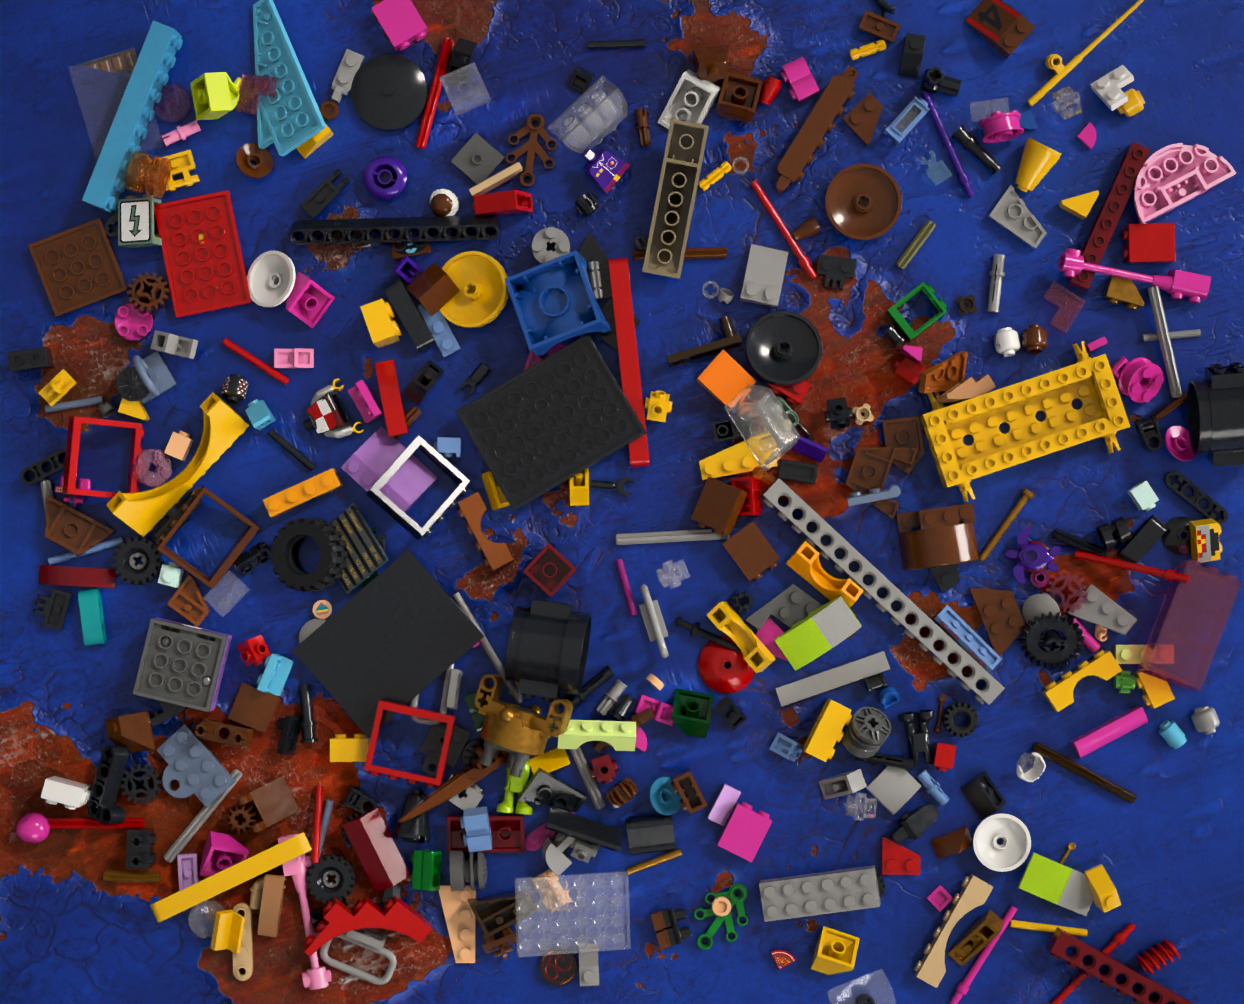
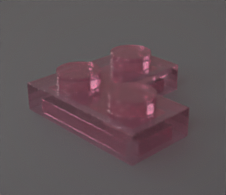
(251, 88)
(1068, 306)

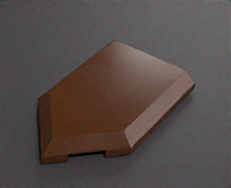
(904, 433)

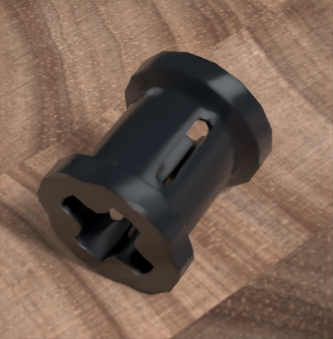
(894, 335)
(875, 683)

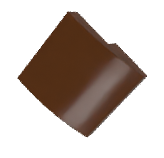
(253, 707)

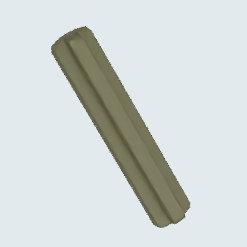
(915, 244)

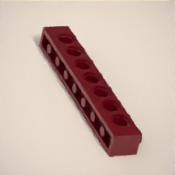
(1110, 212)
(1062, 940)

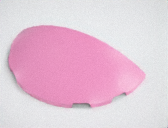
(1175, 177)

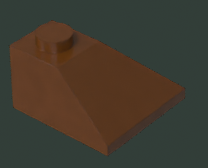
(131, 731)

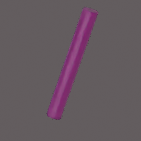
(626, 587)

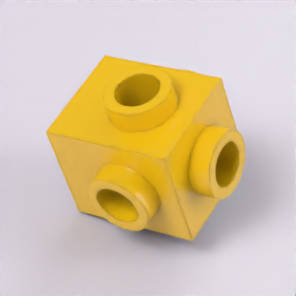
(658, 406)

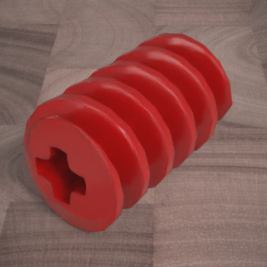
(1157, 957)

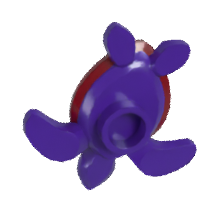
(1031, 556)

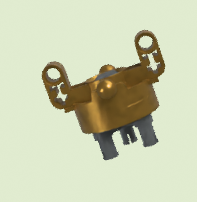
(516, 728)

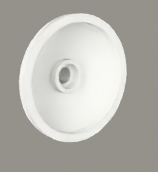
(271, 279)
(1015, 843)

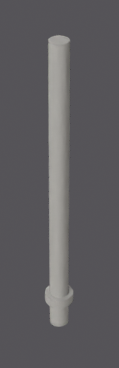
(489, 650)

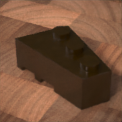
(494, 912)

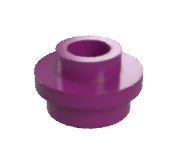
(1033, 578)

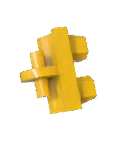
(57, 387)

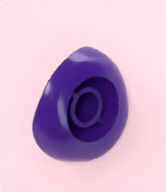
(384, 177)

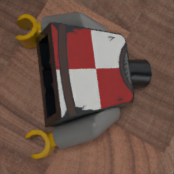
(328, 414)

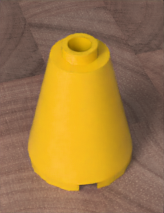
(1035, 164)

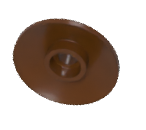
(260, 157)

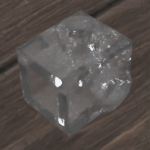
(1066, 102)
(672, 573)
(861, 806)

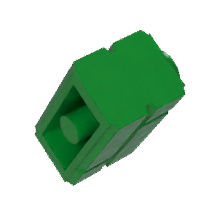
(426, 869)

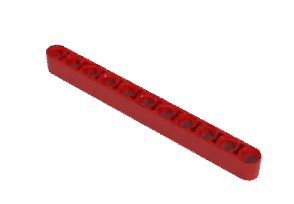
(628, 353)

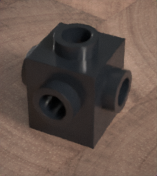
(838, 413)

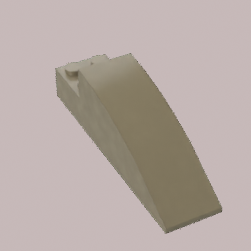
(675, 198)

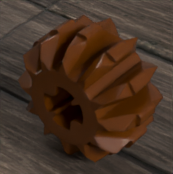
(621, 792)
(235, 821)

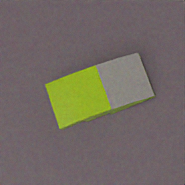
(818, 632)
(1057, 884)

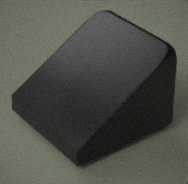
(581, 79)

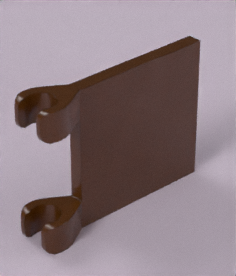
(272, 803)

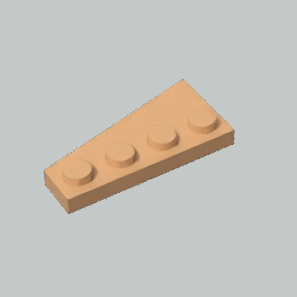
(460, 922)

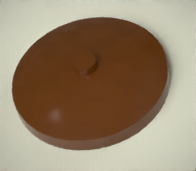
(863, 202)

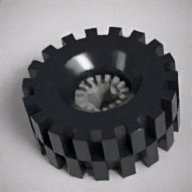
(125, 563)
(318, 877)

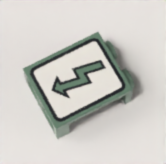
(137, 222)

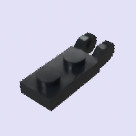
(323, 195)

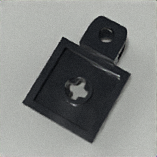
(433, 748)

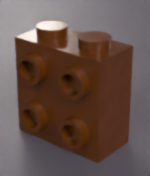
(692, 798)

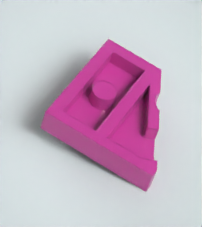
(767, 636)

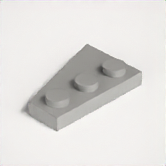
(1017, 219)
(1103, 612)

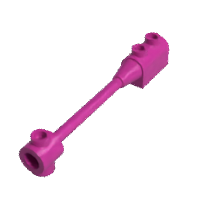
(1176, 282)

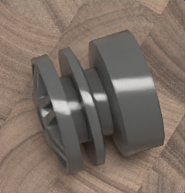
(866, 732)
(467, 870)

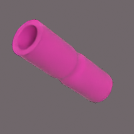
(1089, 641)

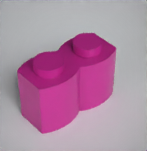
(800, 80)

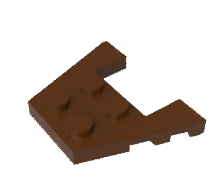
(871, 468)

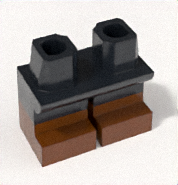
(667, 928)

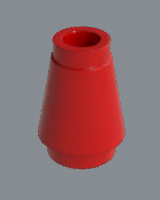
(769, 90)

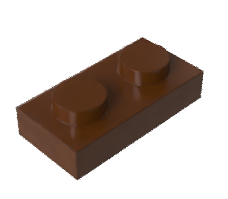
(879, 26)

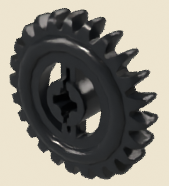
(1052, 650)

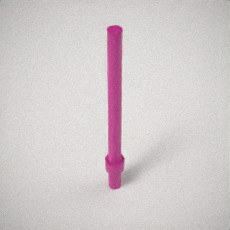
(963, 987)

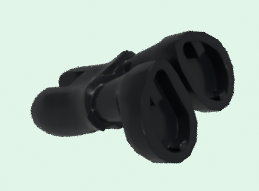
(918, 740)

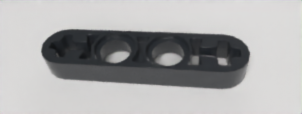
(1194, 499)

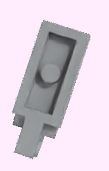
(343, 79)

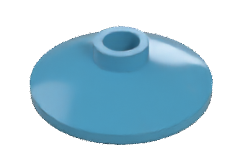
(670, 803)

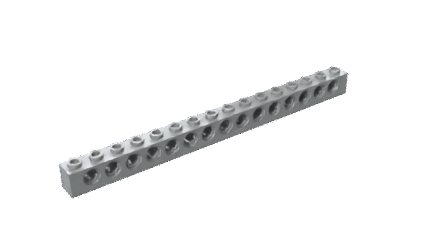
(992, 686)

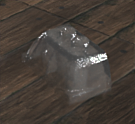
(591, 116)
(762, 424)

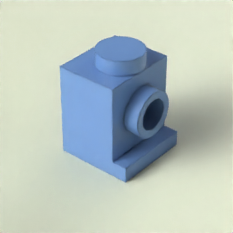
(448, 446)

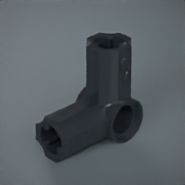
(936, 81)

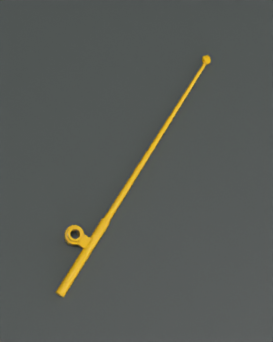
(1061, 70)

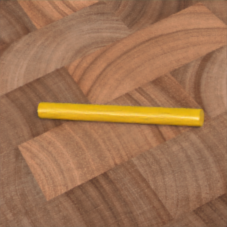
(1047, 927)

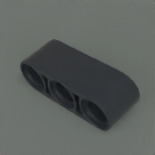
(38, 468)
(1142, 540)

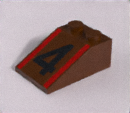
(1000, 26)

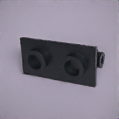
(260, 554)

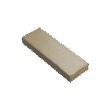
(496, 180)

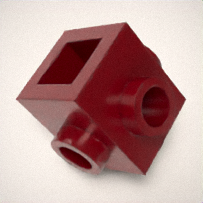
(599, 762)

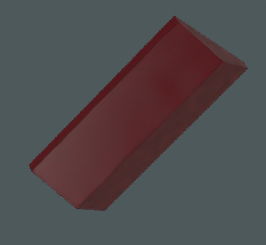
(506, 833)
(376, 850)

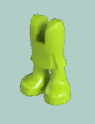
(512, 786)

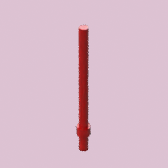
(804, 261)
(1168, 574)
(1119, 938)

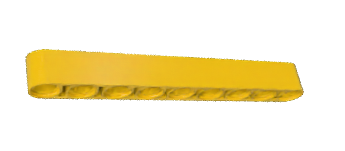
(230, 877)

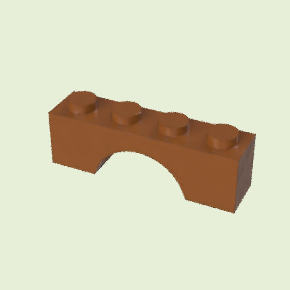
(473, 510)

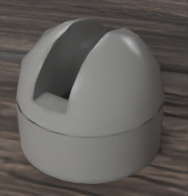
(725, 295)

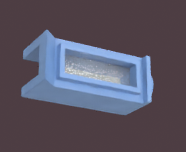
(907, 120)

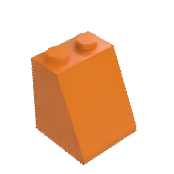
(724, 378)

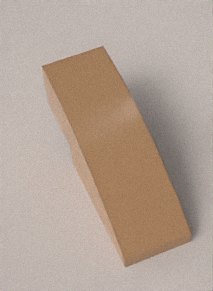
(967, 389)
(271, 905)

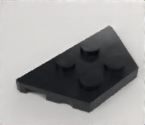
(592, 252)

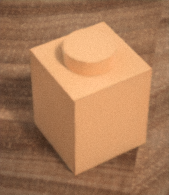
(179, 445)

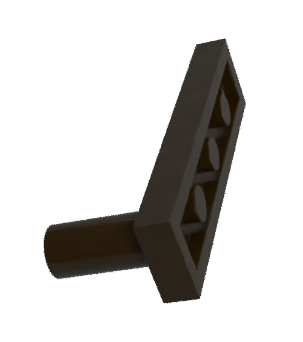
(729, 342)

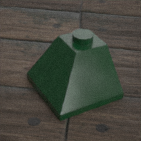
(692, 712)

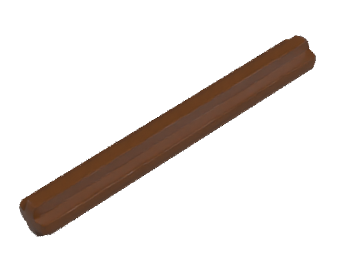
(690, 253)

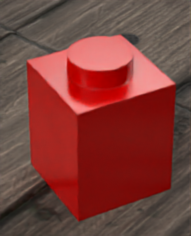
(943, 756)

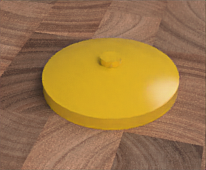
(481, 289)

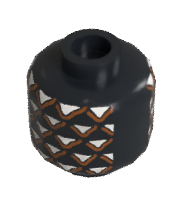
(234, 388)

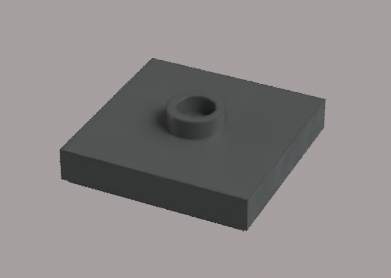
(477, 159)

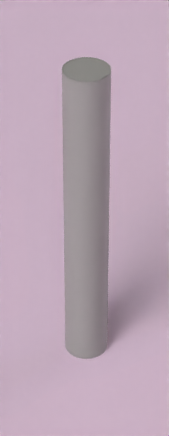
(1173, 335)

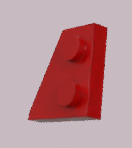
(898, 859)

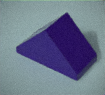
(408, 270)

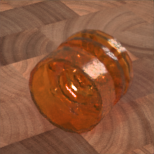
(148, 174)

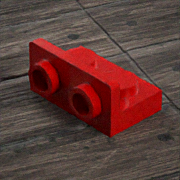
(793, 394)
(752, 503)

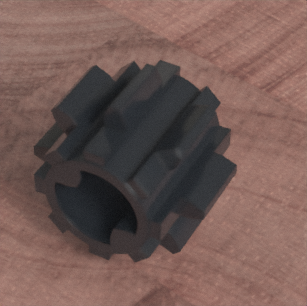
(586, 204)
(740, 595)

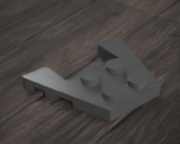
(787, 606)

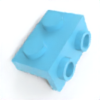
(275, 674)

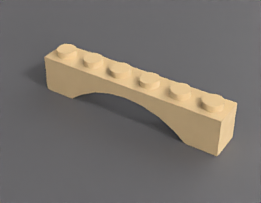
(972, 895)

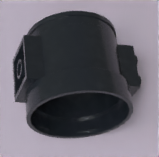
(1217, 414)
(548, 649)

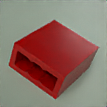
(1149, 243)

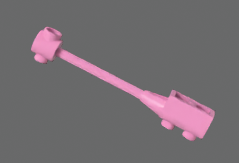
(316, 976)

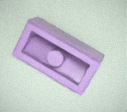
(723, 804)

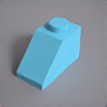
(259, 414)

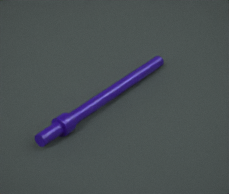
(963, 178)

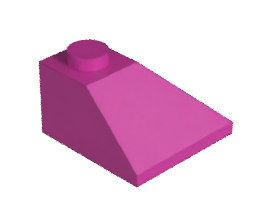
(308, 300)
(221, 853)

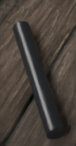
(616, 44)
(291, 449)

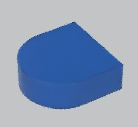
(889, 697)

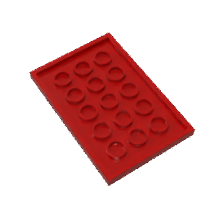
(204, 274)

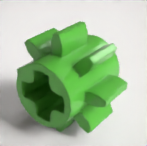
(1124, 682)

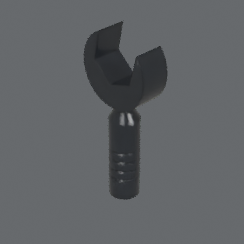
(611, 485)

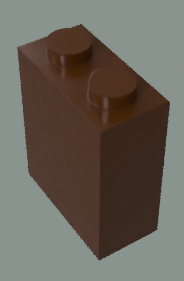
(718, 506)
(751, 552)

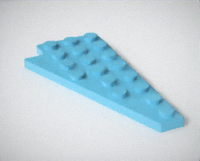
(292, 113)

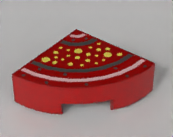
(782, 957)

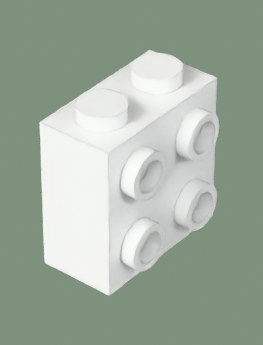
(65, 791)

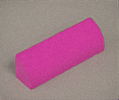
(1109, 731)

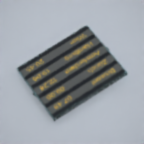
(363, 548)

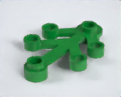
(719, 919)

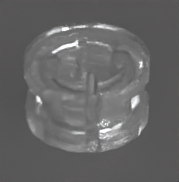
(736, 169)
(715, 286)

